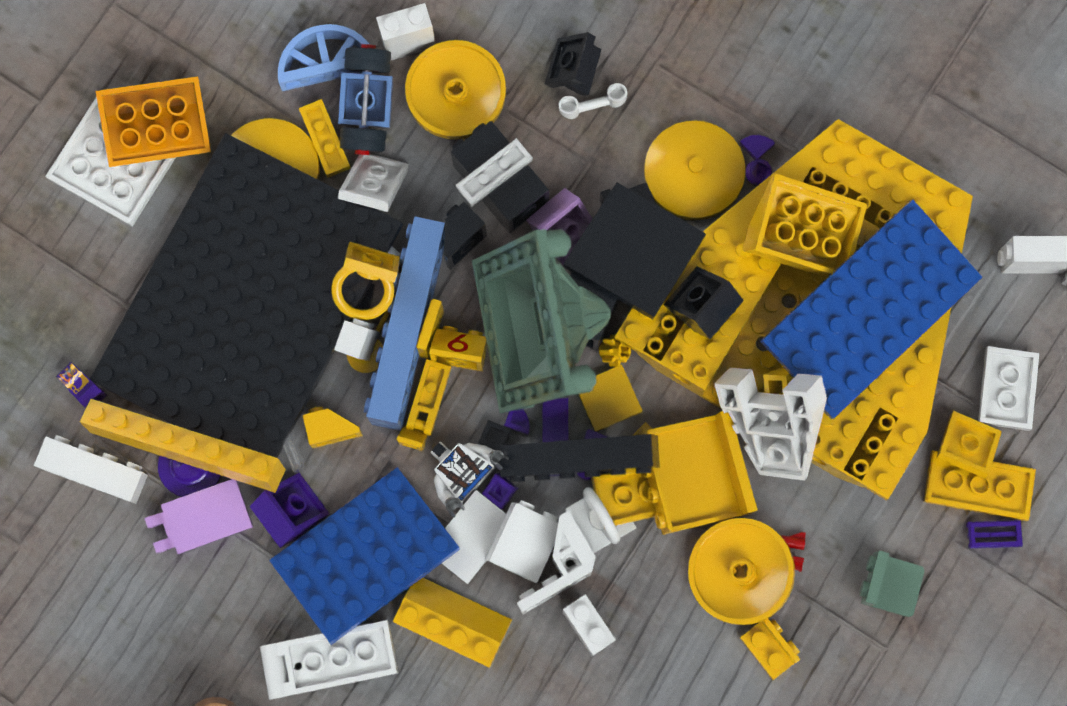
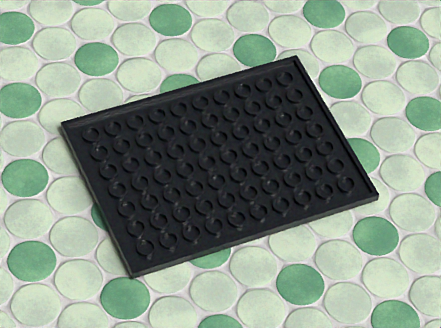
(243, 301)

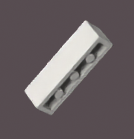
(90, 469)

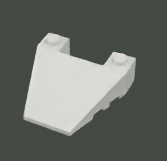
(776, 427)

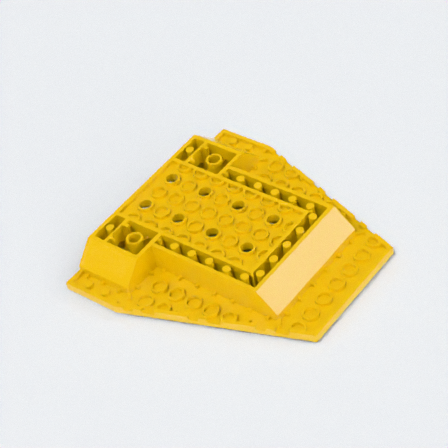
(887, 421)

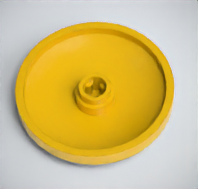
(455, 89)
(282, 142)
(694, 170)
(741, 571)

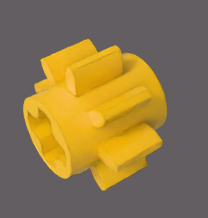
(614, 351)

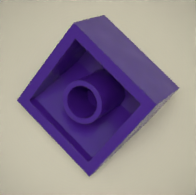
(289, 510)

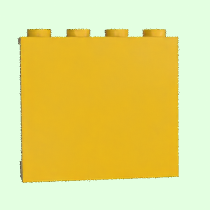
(699, 474)

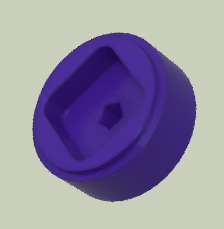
(758, 171)

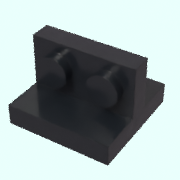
(574, 63)

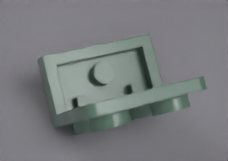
(891, 584)

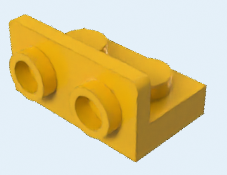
(770, 647)

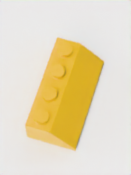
(453, 621)

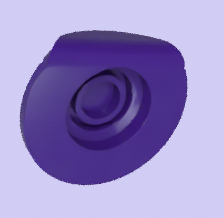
(184, 478)

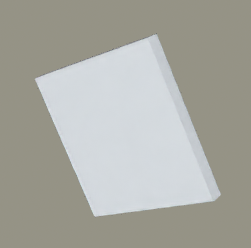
(86, 172)

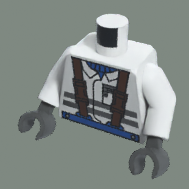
(462, 471)

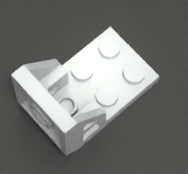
(569, 545)

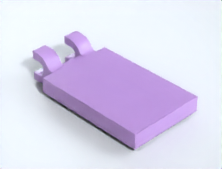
(201, 517)

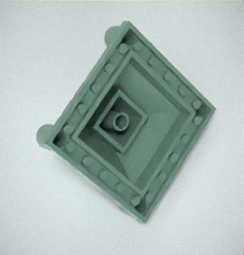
(536, 320)

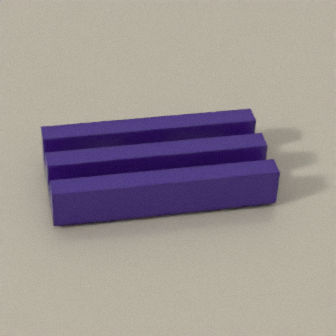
(972, 535)

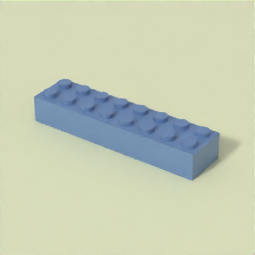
(408, 310)

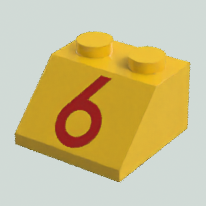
(459, 348)

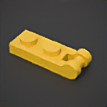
(428, 396)

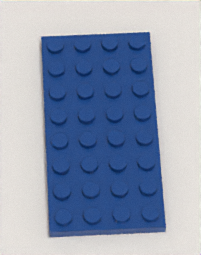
(873, 307)

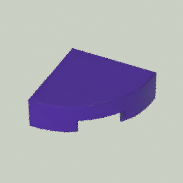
(756, 145)
(518, 421)

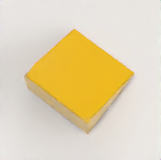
(412, 439)

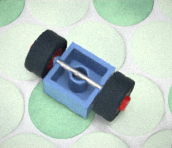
(365, 99)

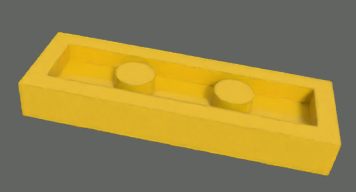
(324, 138)

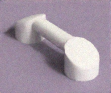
(615, 98)

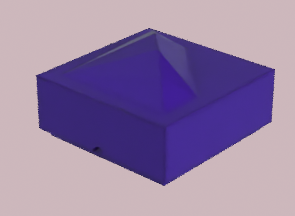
(499, 491)

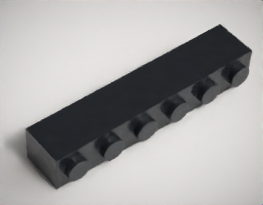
(580, 456)

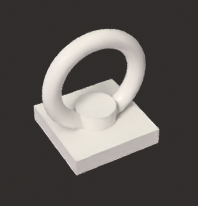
(593, 518)

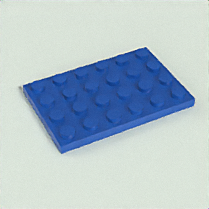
(364, 555)

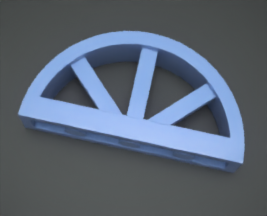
(316, 72)

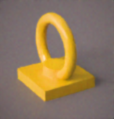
(371, 265)

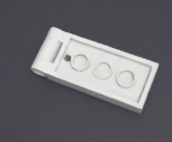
(356, 657)

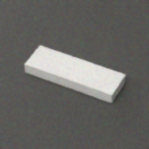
(494, 172)

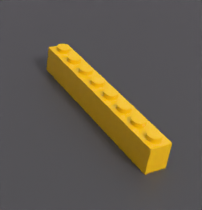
(183, 445)

